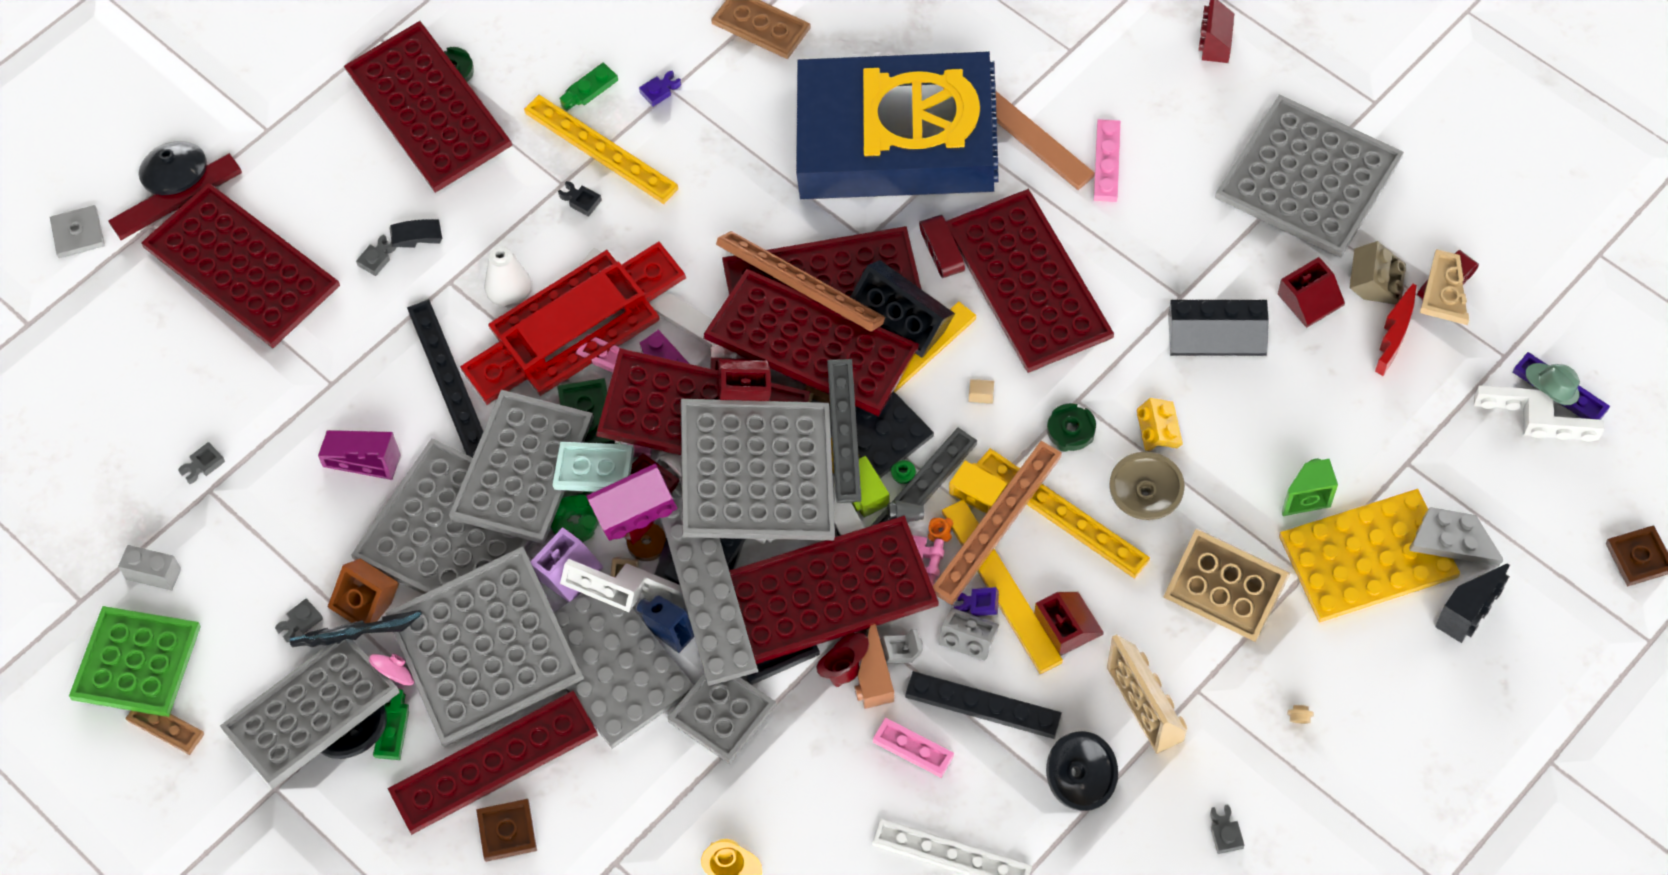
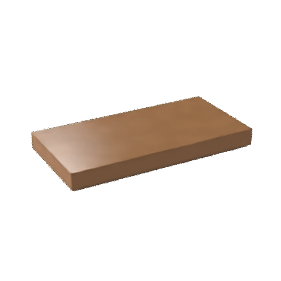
(762, 25)

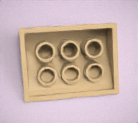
(1226, 585)
(1144, 695)

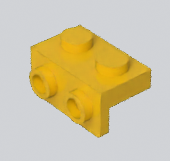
(1159, 424)

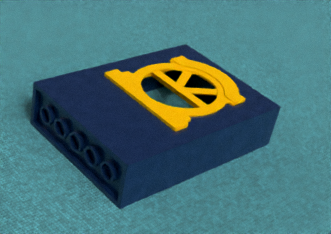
(850, 152)

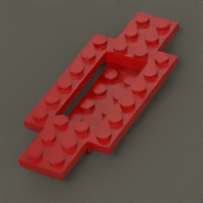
(567, 311)

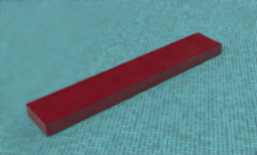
(161, 205)

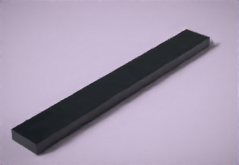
(447, 375)

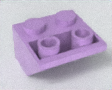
(552, 558)

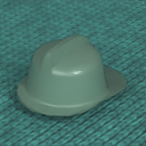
(1556, 381)

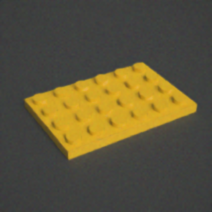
(1364, 556)

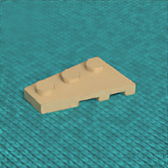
(1444, 289)

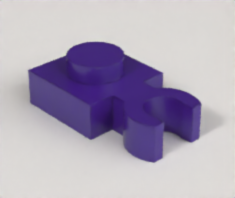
(658, 90)
(981, 602)

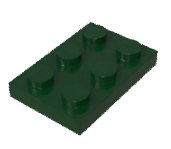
(588, 397)

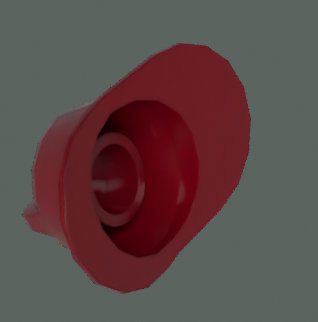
(842, 661)

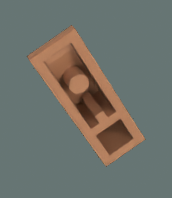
(873, 677)

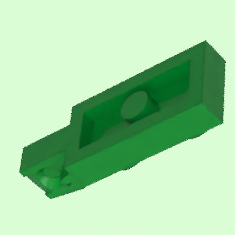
(589, 87)
(391, 741)

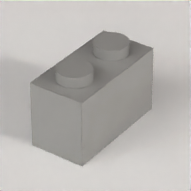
(149, 567)

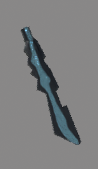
(354, 630)

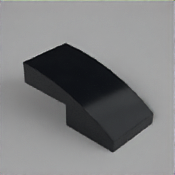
(415, 231)

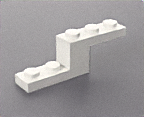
(1538, 413)
(622, 590)

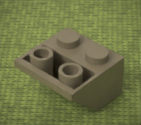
(1377, 274)

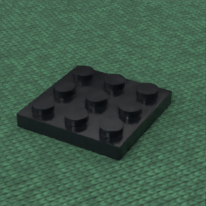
(890, 435)

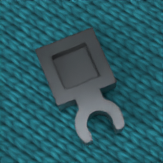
(375, 258)
(203, 460)
(301, 618)
(1226, 833)

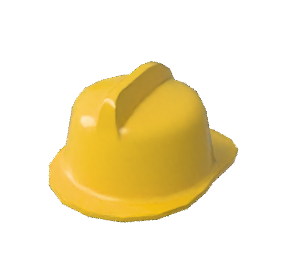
(728, 858)

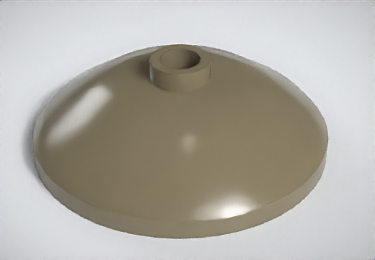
(1150, 474)

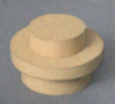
(1300, 714)

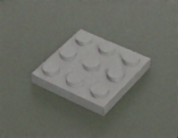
(722, 715)

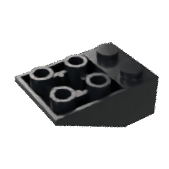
(1472, 603)

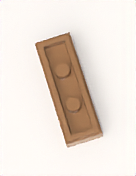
(169, 729)

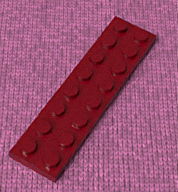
(492, 762)

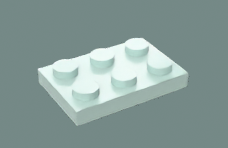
(591, 465)

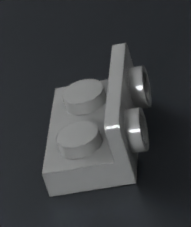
(968, 634)

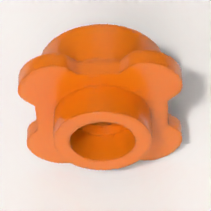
(937, 523)

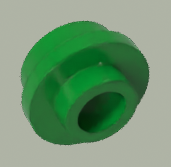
(903, 478)

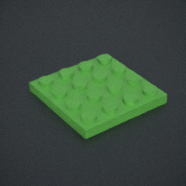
(135, 661)

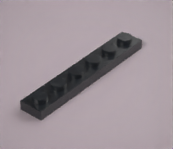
(983, 705)

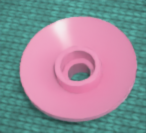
(392, 667)

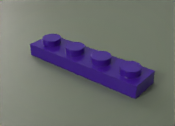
(1587, 405)

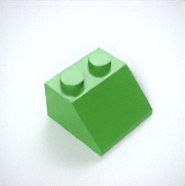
(1312, 488)

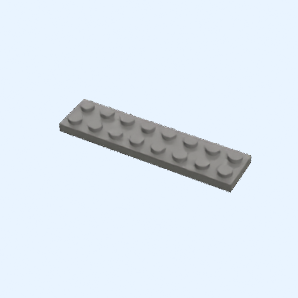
(710, 603)

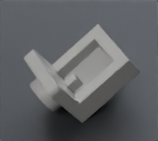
(902, 647)

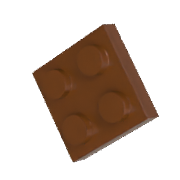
(1639, 555)
(506, 830)

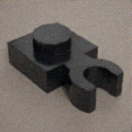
(580, 199)

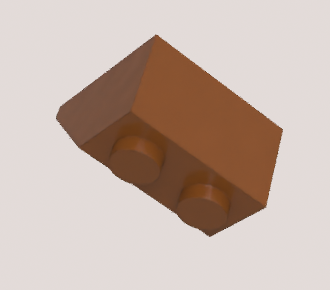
(362, 592)

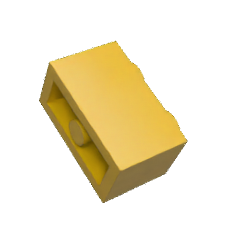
(976, 486)

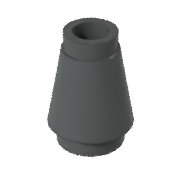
(912, 511)

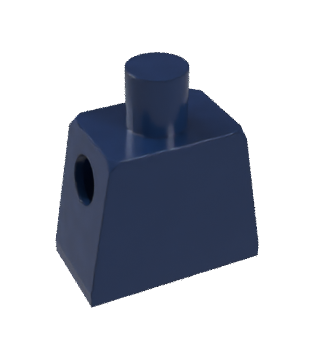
(667, 622)

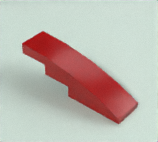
(1396, 325)

